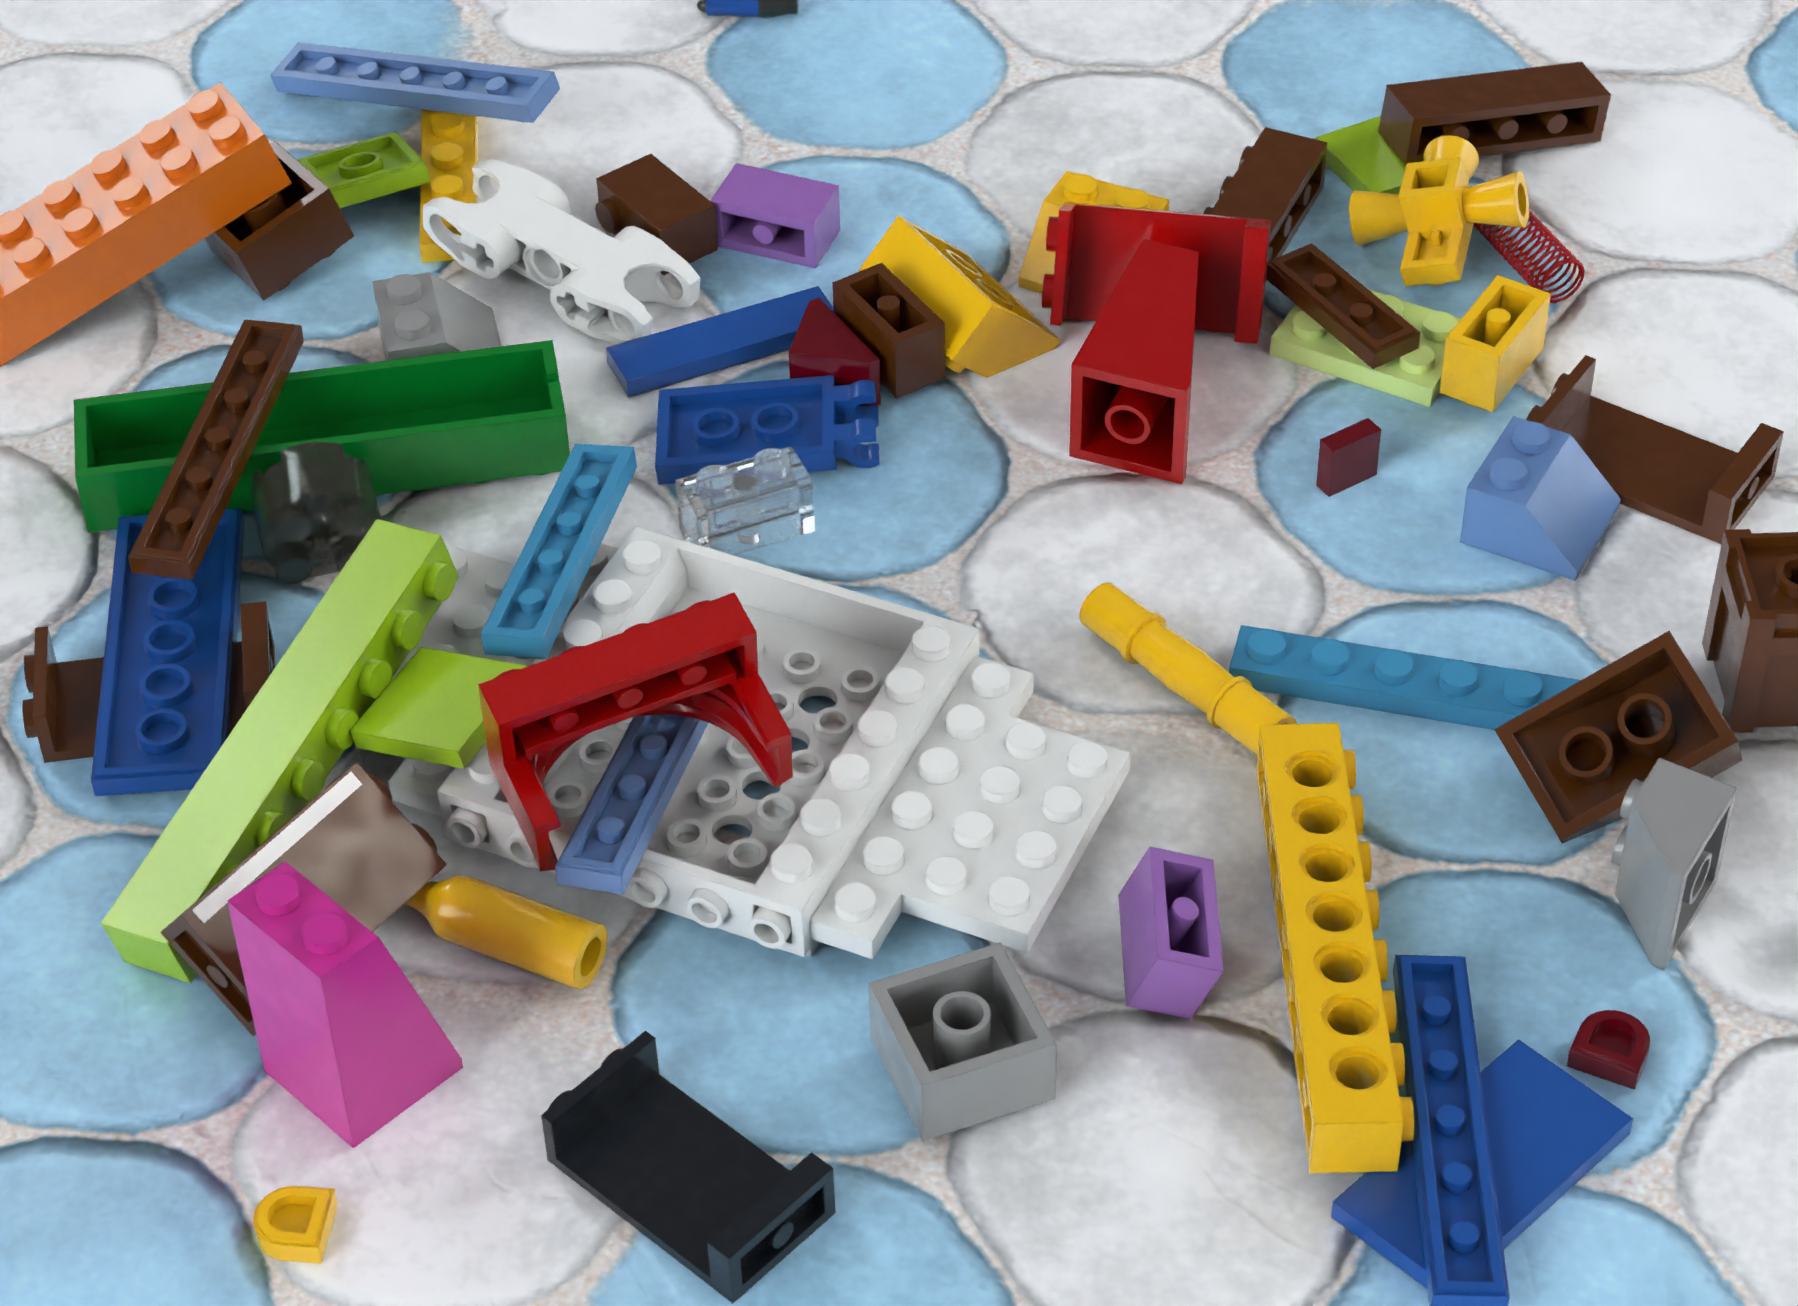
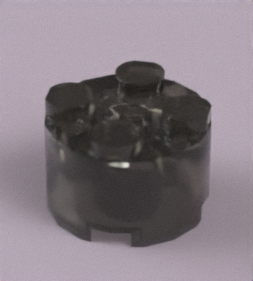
(312, 510)

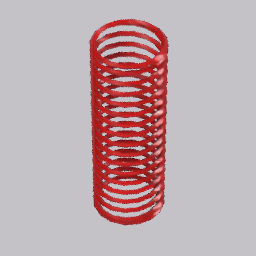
(1520, 268)

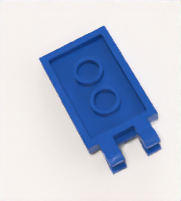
(740, 419)

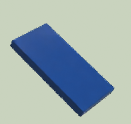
(1542, 1141)

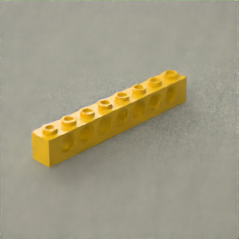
(1329, 952)

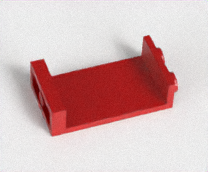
(1099, 241)

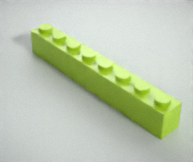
(287, 734)

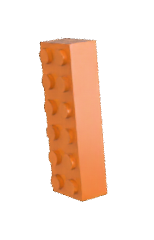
(129, 214)

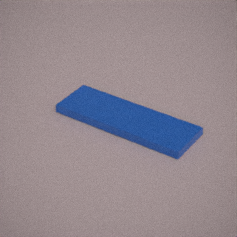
(167, 667)

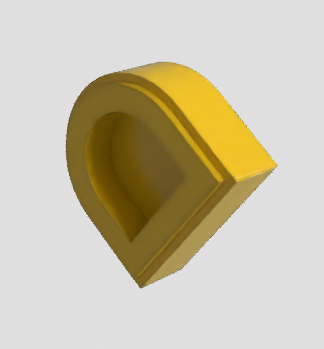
(295, 1223)

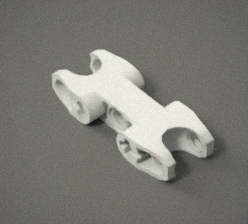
(589, 273)

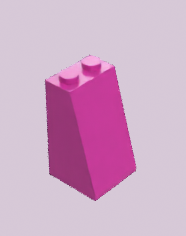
(334, 1008)

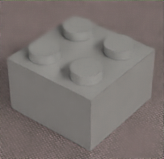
(962, 1041)

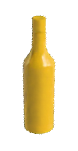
(514, 929)

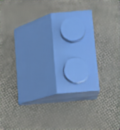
(1538, 500)

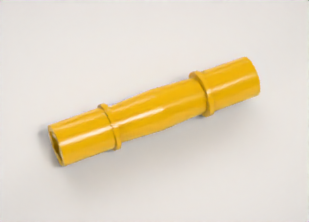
(1180, 665)

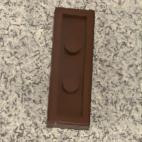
(1342, 306)

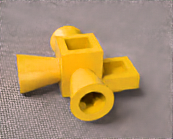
(1439, 210)

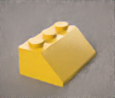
(982, 320)

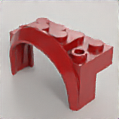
(681, 665)

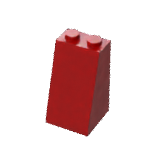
(1137, 368)

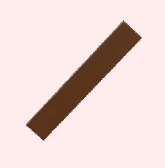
(216, 450)

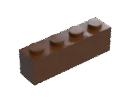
(1496, 110)
(1275, 183)

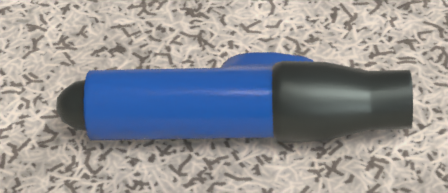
(760, 8)

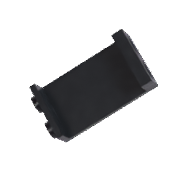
(684, 1172)

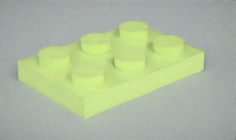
(1410, 377)

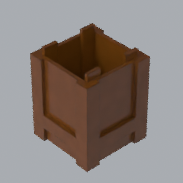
(1755, 629)

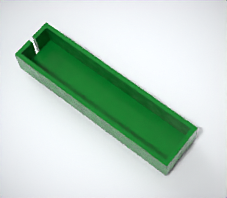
(409, 418)

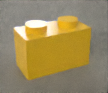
(1494, 343)

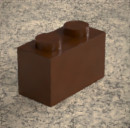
(660, 203)
(894, 327)

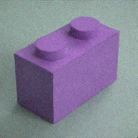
(776, 215)
(1170, 933)

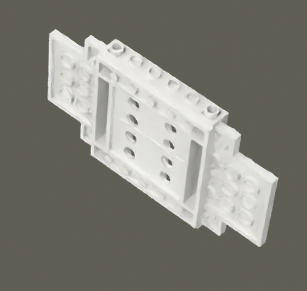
(904, 802)

